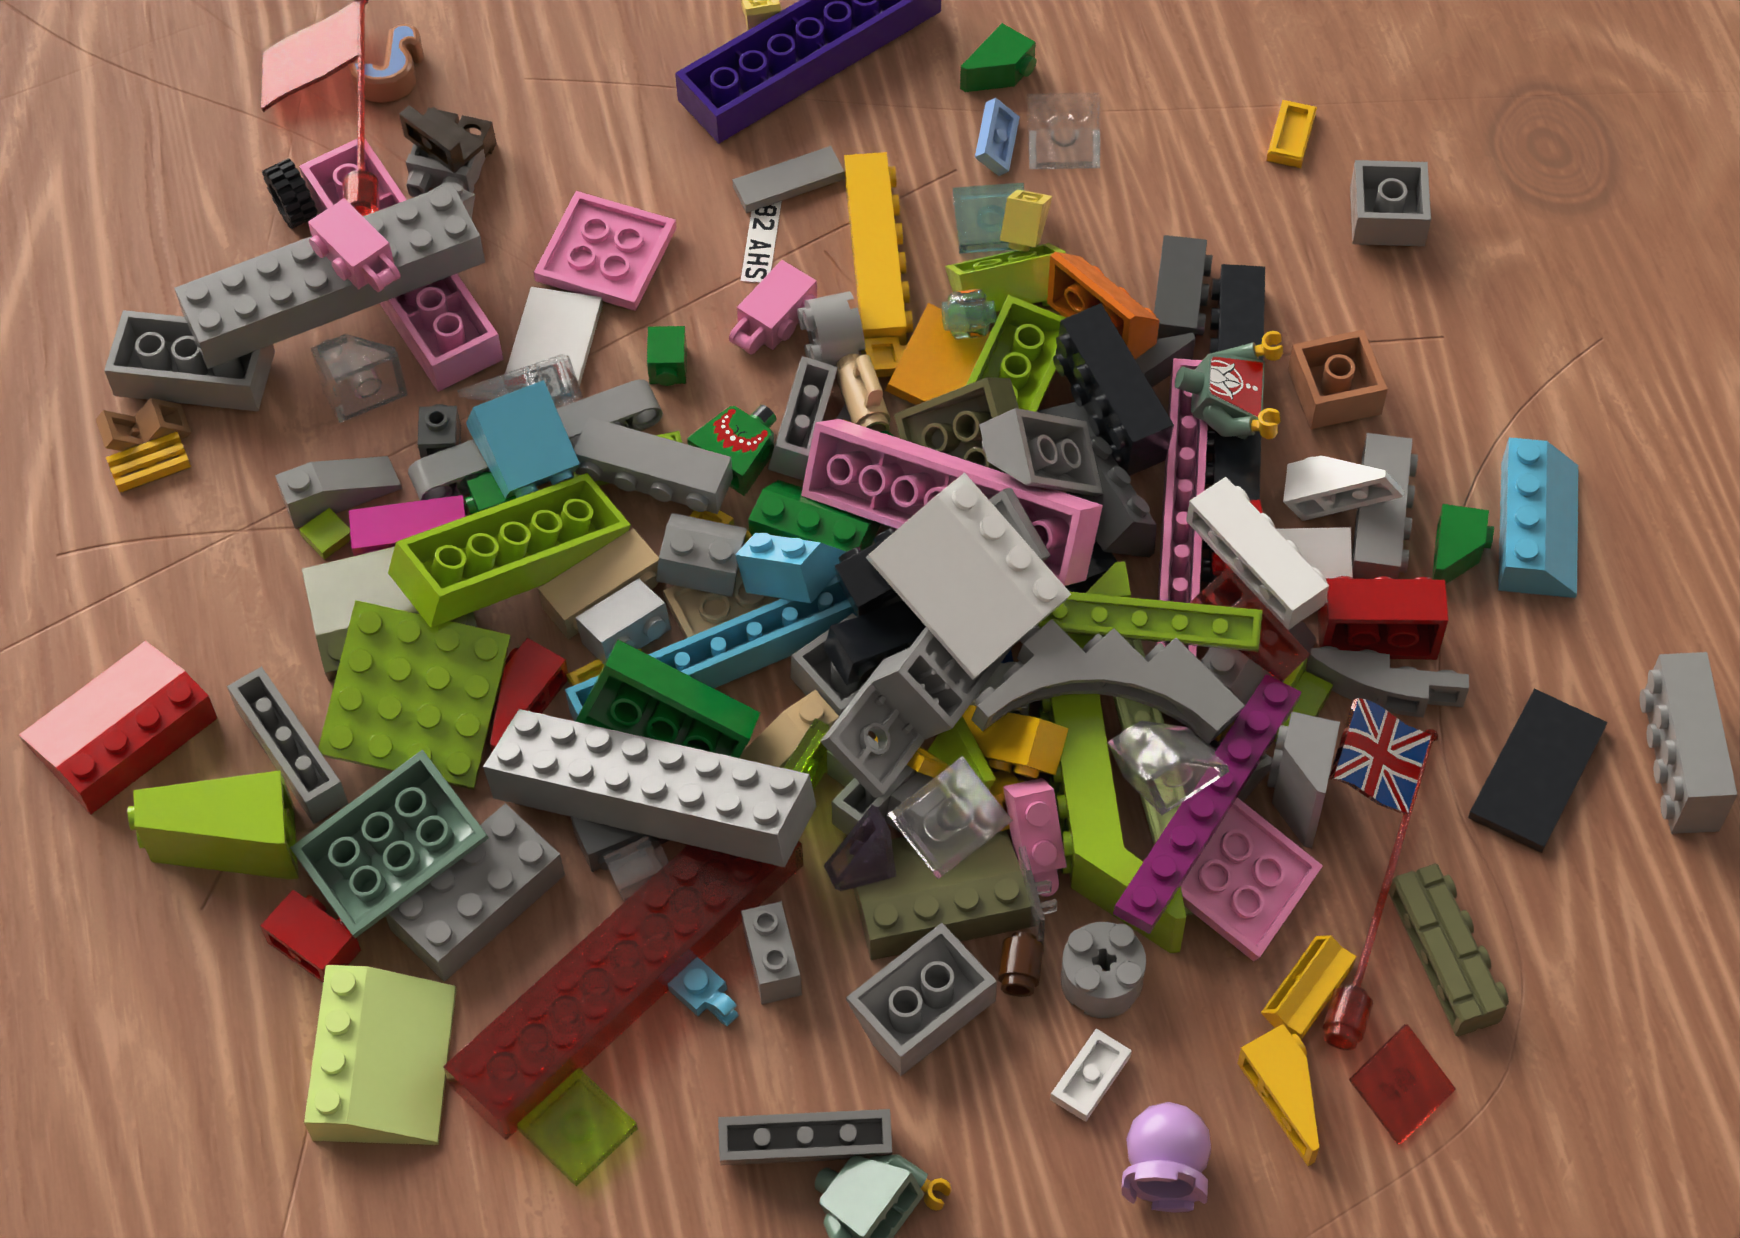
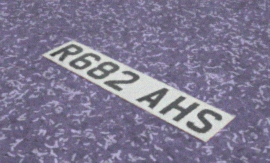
(760, 243)

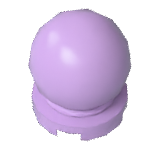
(1166, 1156)

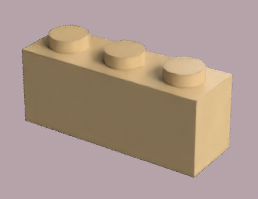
(597, 579)

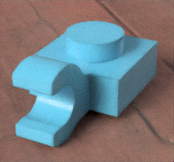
(703, 989)

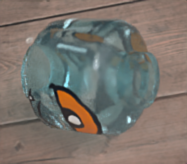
(968, 314)

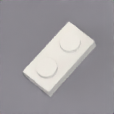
(1090, 1075)

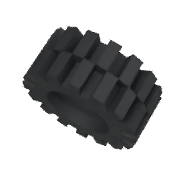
(290, 193)

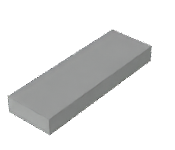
(788, 179)

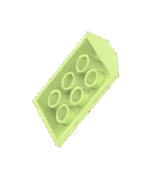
(379, 1057)

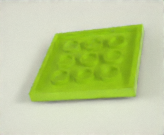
(414, 691)

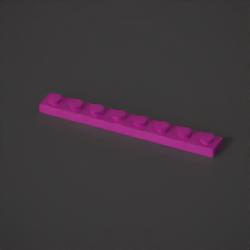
(1204, 811)

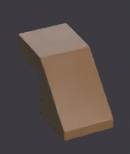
(153, 421)

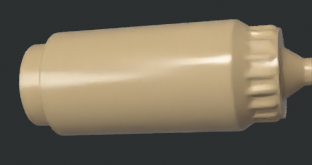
(862, 392)

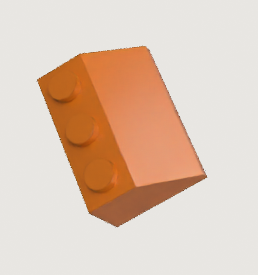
(1079, 286)

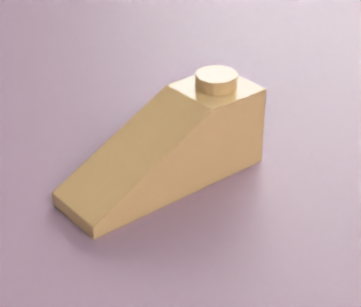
(784, 734)

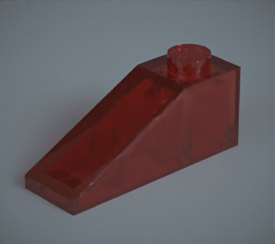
(1278, 648)

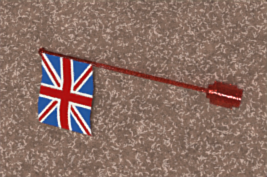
(1387, 766)

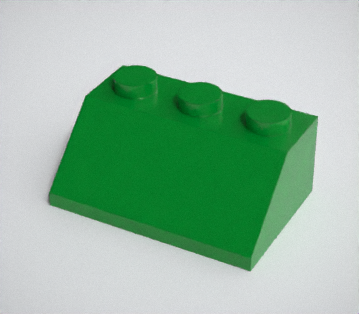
(788, 514)

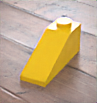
(1281, 1077)

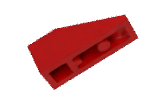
(528, 683)

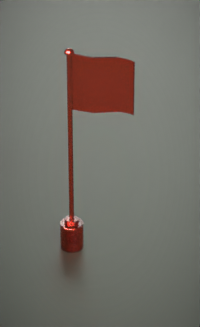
(312, 57)

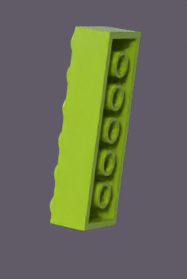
(504, 549)

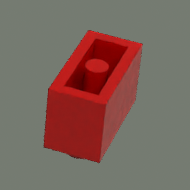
(309, 935)

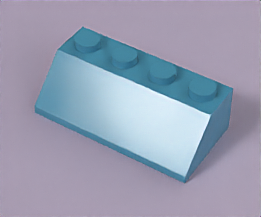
(1538, 520)

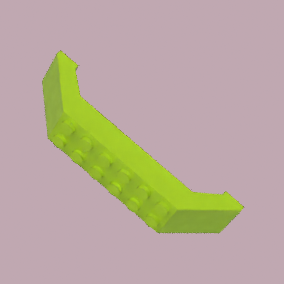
(1087, 798)

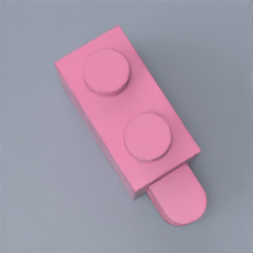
(353, 247)
(771, 308)
(1037, 828)

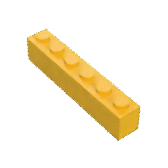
(875, 246)

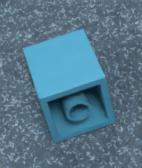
(523, 440)

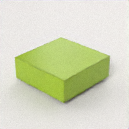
(326, 533)

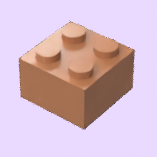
(1337, 379)

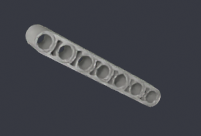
(450, 469)

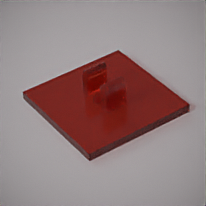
(1402, 1084)

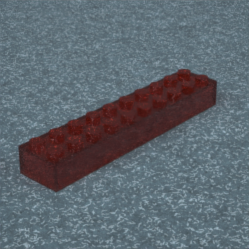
(609, 981)

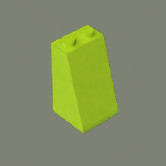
(220, 825)

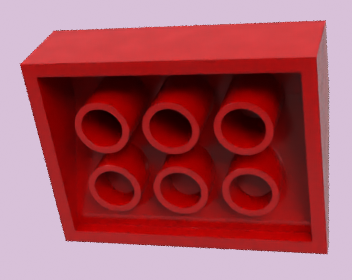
(120, 726)

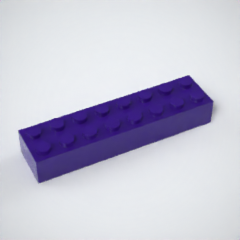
(790, 57)

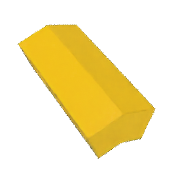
(1309, 985)

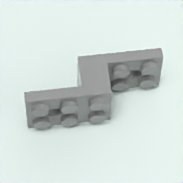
(902, 704)

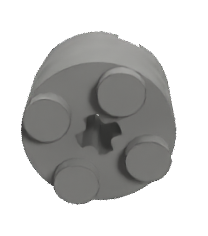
(831, 328)
(1098, 948)

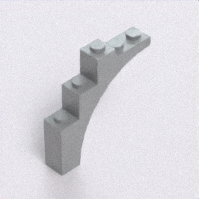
(1108, 665)

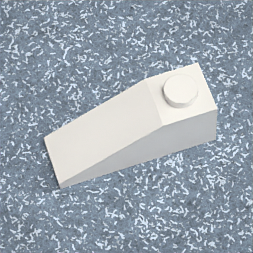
(1331, 486)

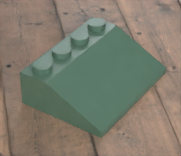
(389, 843)

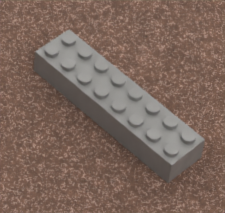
(299, 291)
(651, 787)

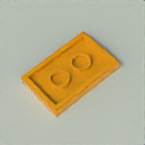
(934, 360)

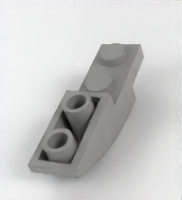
(1397, 690)

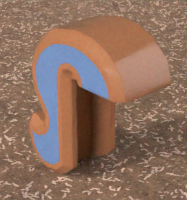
(398, 74)

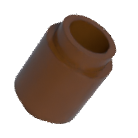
(1020, 964)

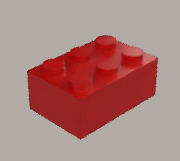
(1385, 616)

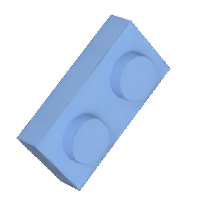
(997, 137)

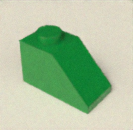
(999, 61)
(1460, 541)

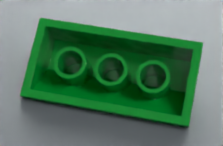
(664, 704)

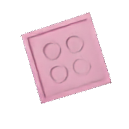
(605, 250)
(1248, 880)

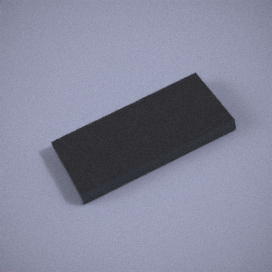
(1537, 770)

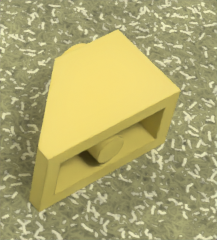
(1024, 219)

